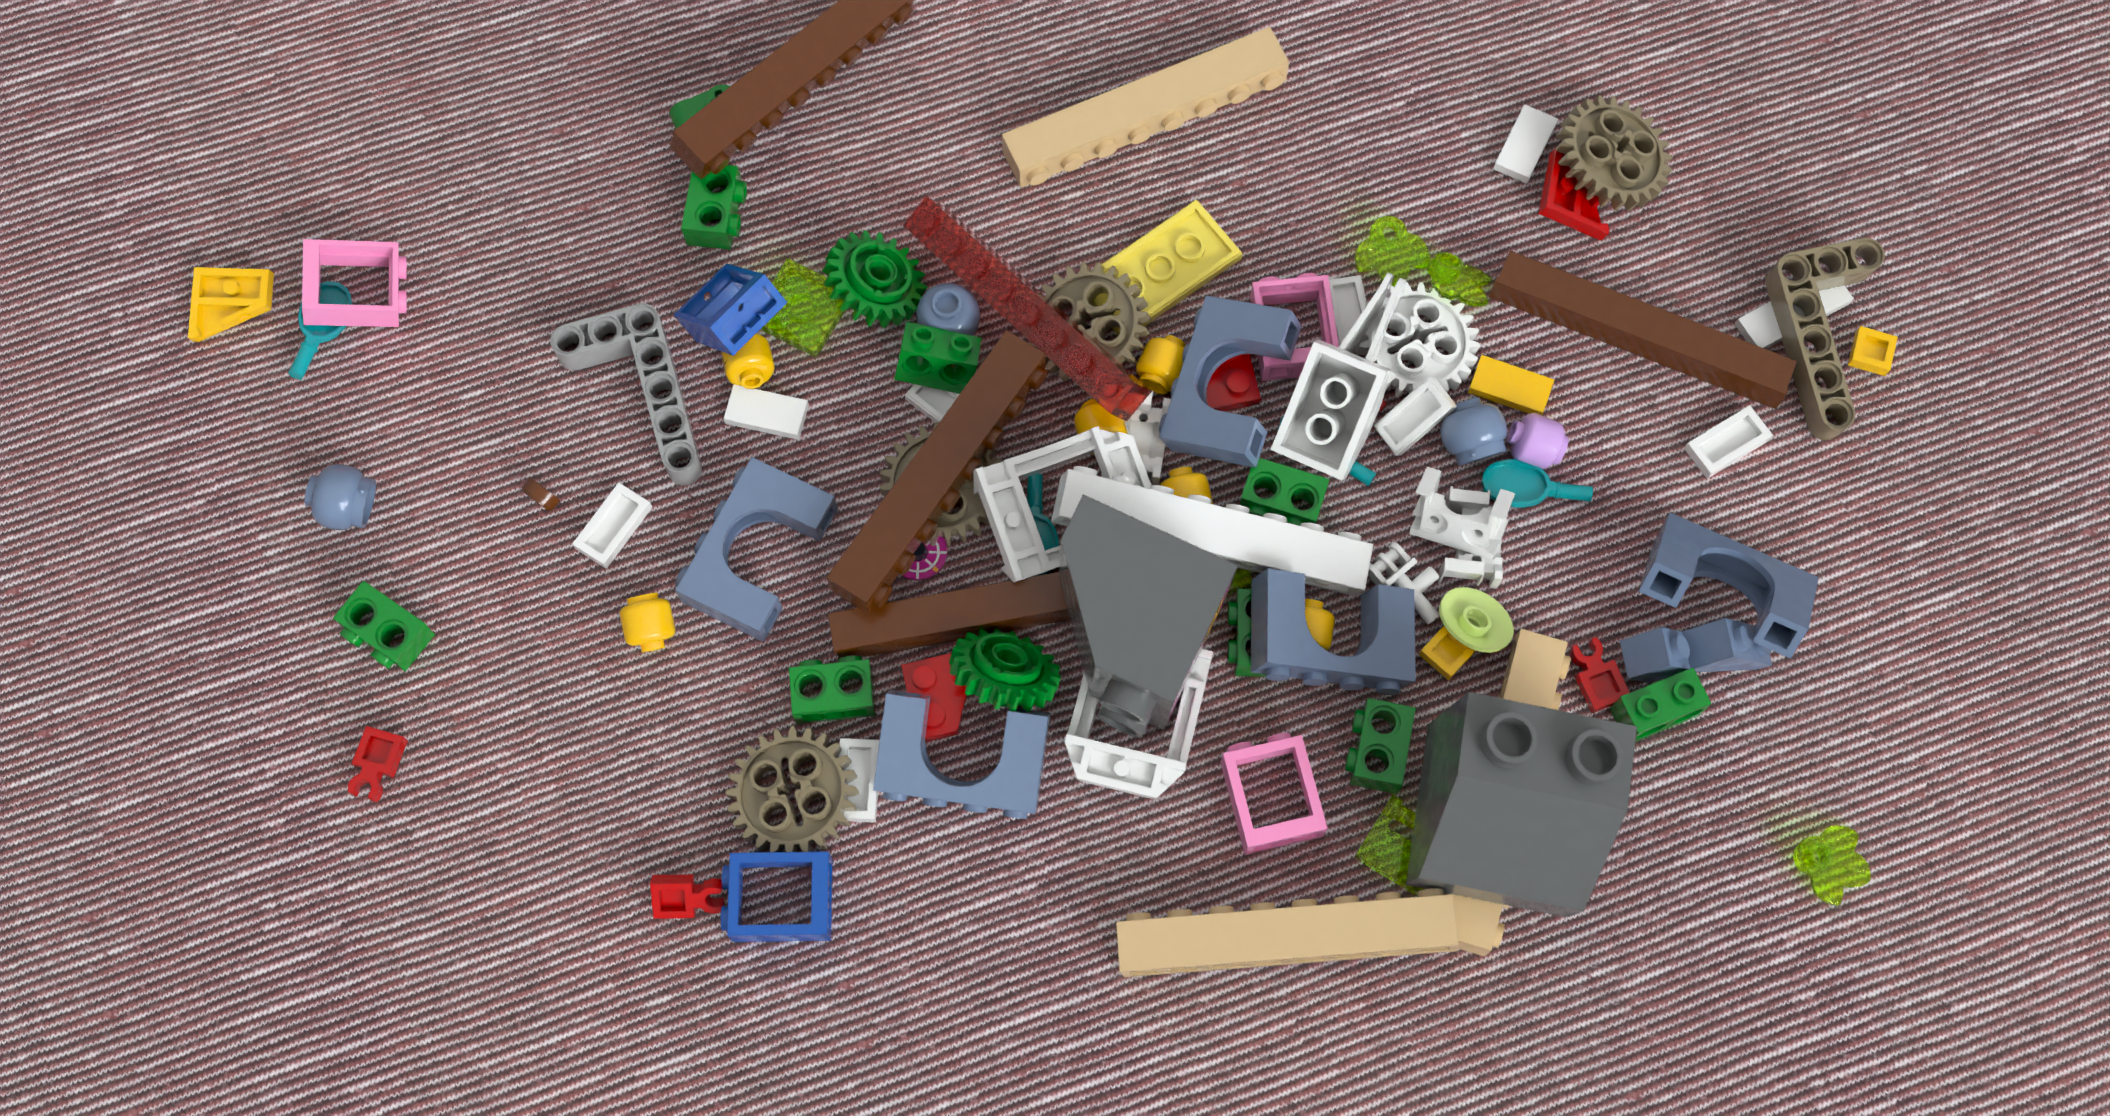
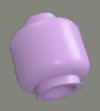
(1537, 440)

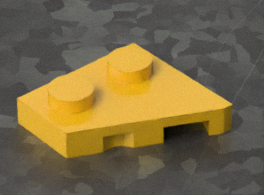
(227, 298)

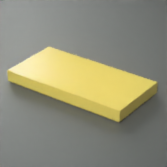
(1174, 260)

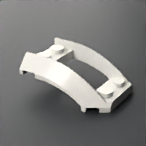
(1008, 507)
(1127, 768)

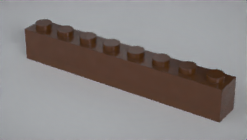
(784, 81)
(937, 473)

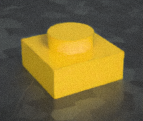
(1872, 351)
(1446, 653)

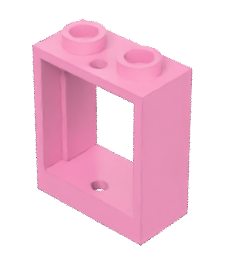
(352, 254)
(1299, 289)
(1281, 833)

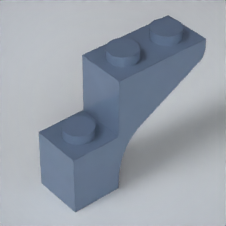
(1706, 648)

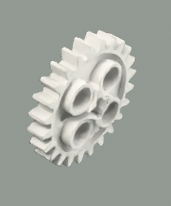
(1456, 339)

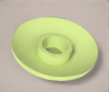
(1476, 620)

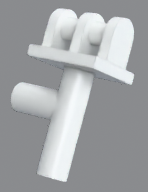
(1397, 576)

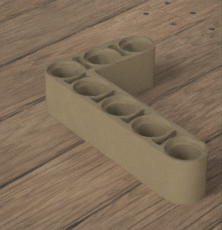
(1815, 328)

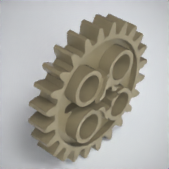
(1614, 153)
(1079, 292)
(948, 524)
(826, 781)

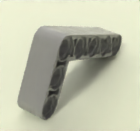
(653, 377)

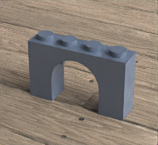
(1221, 332)
(757, 497)
(1777, 589)
(1286, 648)
(906, 769)

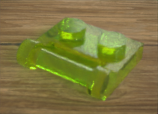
(1387, 850)

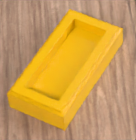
(1511, 386)

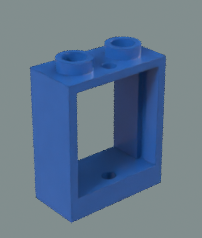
(719, 320)
(821, 897)

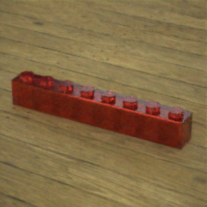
(1027, 309)

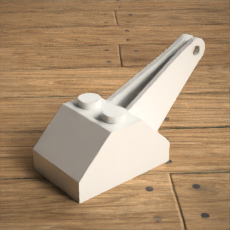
(1338, 395)

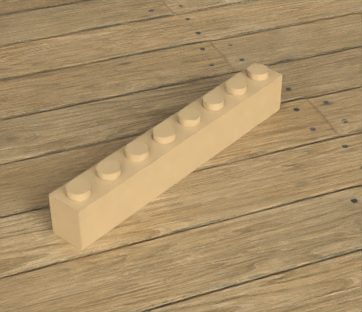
(1145, 107)
(1532, 679)
(1287, 934)

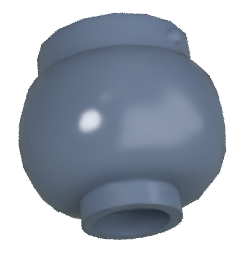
(949, 308)
(1474, 431)
(340, 497)

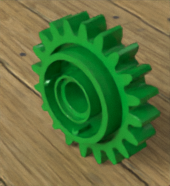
(874, 279)
(1004, 670)

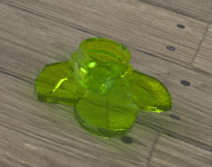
(1391, 255)
(1457, 280)
(1837, 863)

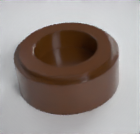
(540, 494)

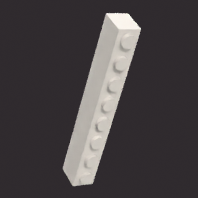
(1230, 532)

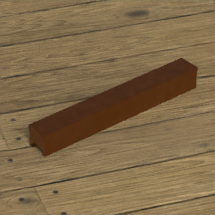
(1644, 330)
(948, 616)

